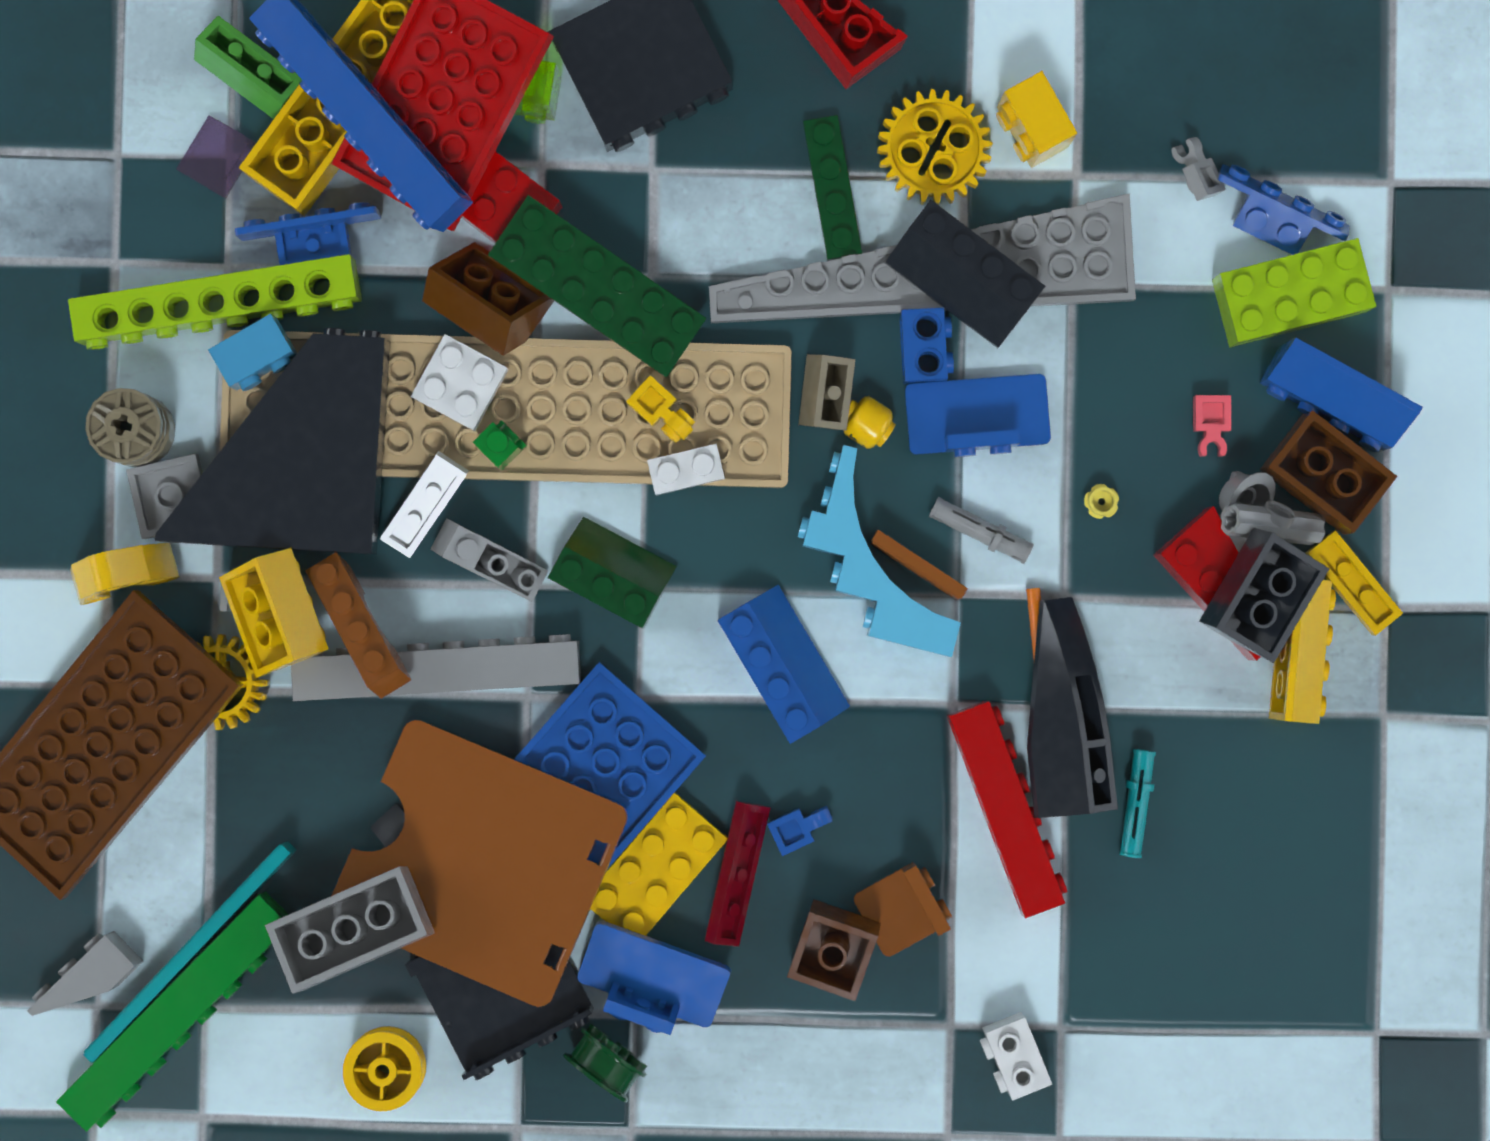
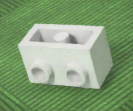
(1016, 1056)

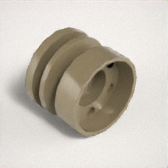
(150, 433)

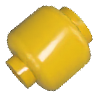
(869, 422)

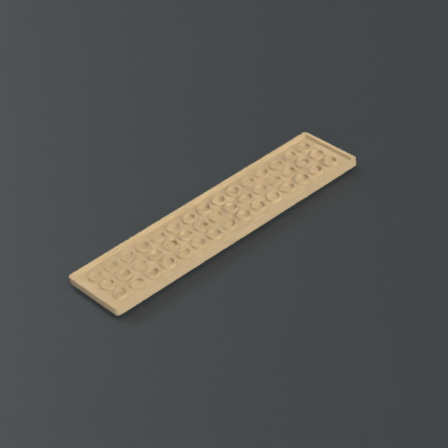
(574, 414)

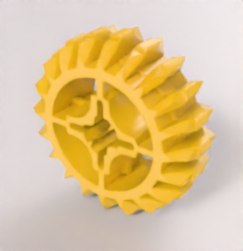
(250, 682)

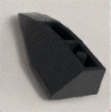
(1067, 720)

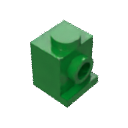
(499, 444)

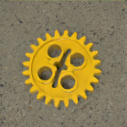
(907, 134)

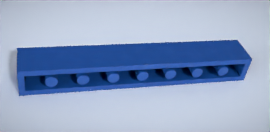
(362, 112)

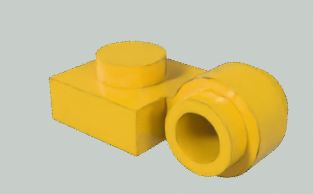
(654, 402)

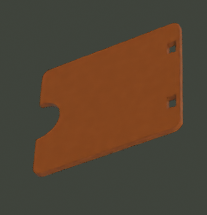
(493, 859)

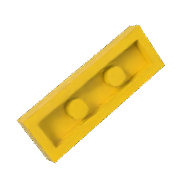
(1355, 583)

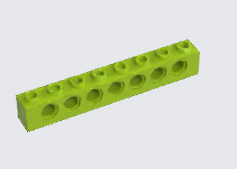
(90, 311)

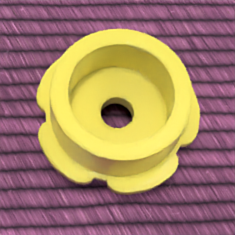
(1108, 494)

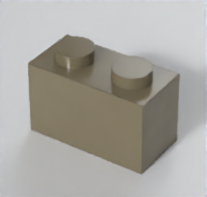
(826, 392)

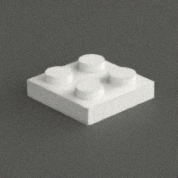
(459, 382)

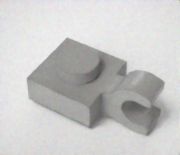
(1200, 172)

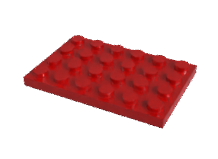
(455, 84)

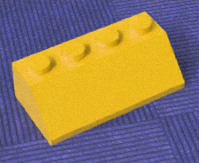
(1302, 663)

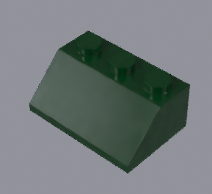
(612, 572)

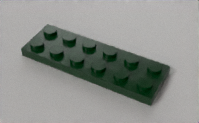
(597, 286)

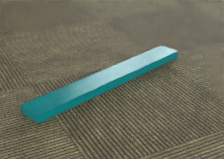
(190, 950)

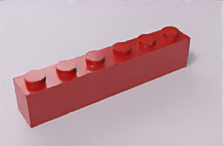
(1006, 809)

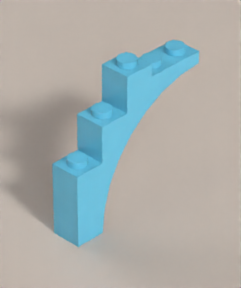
(838, 532)

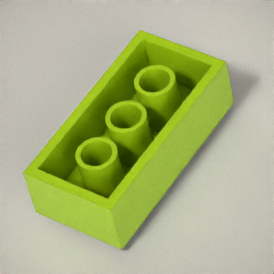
(1293, 292)

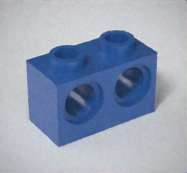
(915, 345)

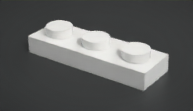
(424, 504)

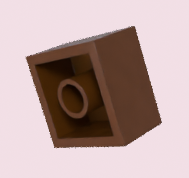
(834, 950)

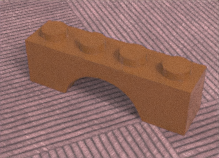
(359, 631)

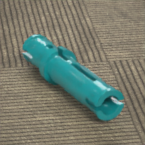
(1143, 761)

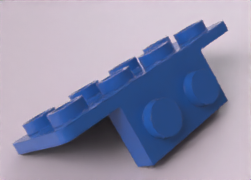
(977, 415)
(651, 979)

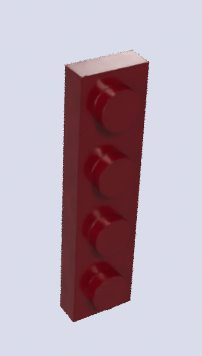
(737, 874)

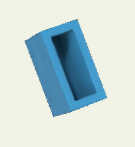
(253, 353)

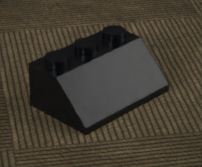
(1264, 594)

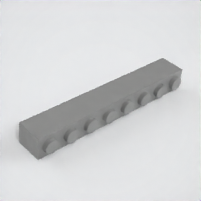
(447, 668)

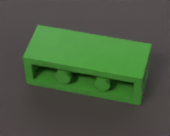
(245, 66)

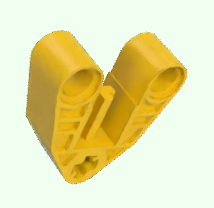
(121, 568)

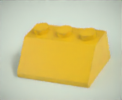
(273, 612)

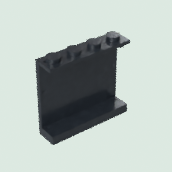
(641, 66)
(493, 1025)

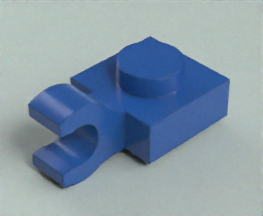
(794, 830)

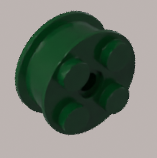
(606, 1062)

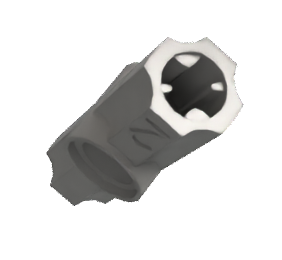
(1276, 518)

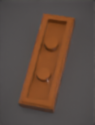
(918, 565)

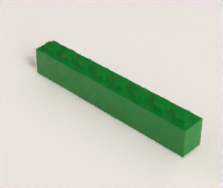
(172, 1015)

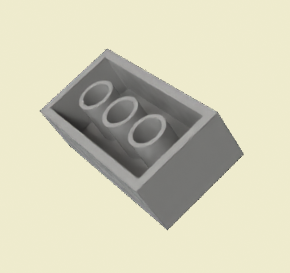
(349, 929)

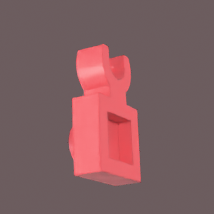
(1212, 417)

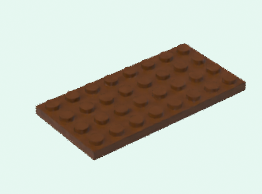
(105, 741)

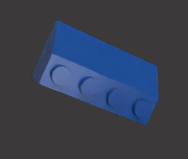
(1339, 395)
(784, 664)

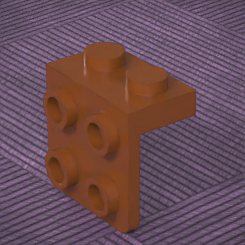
(903, 908)

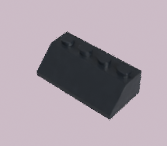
(964, 274)

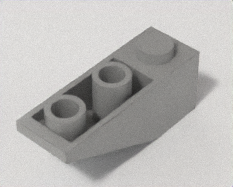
(489, 560)
(97, 972)

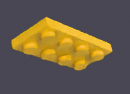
(657, 867)

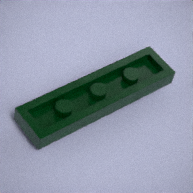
(832, 187)

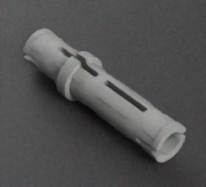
(987, 533)

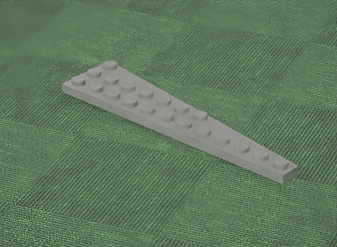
(1074, 251)

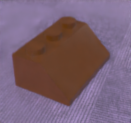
(485, 298)

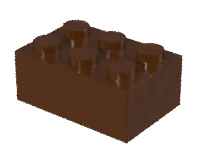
(1328, 473)

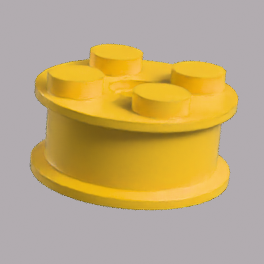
(386, 1047)

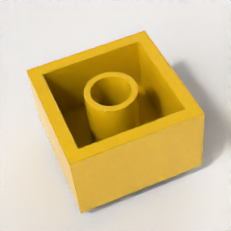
(1035, 120)

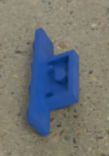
(1277, 216)
(310, 236)

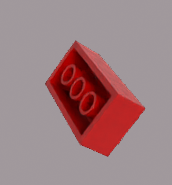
(500, 197)

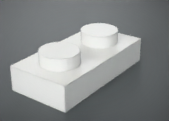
(685, 469)

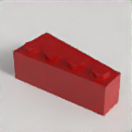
(846, 35)
(1200, 560)

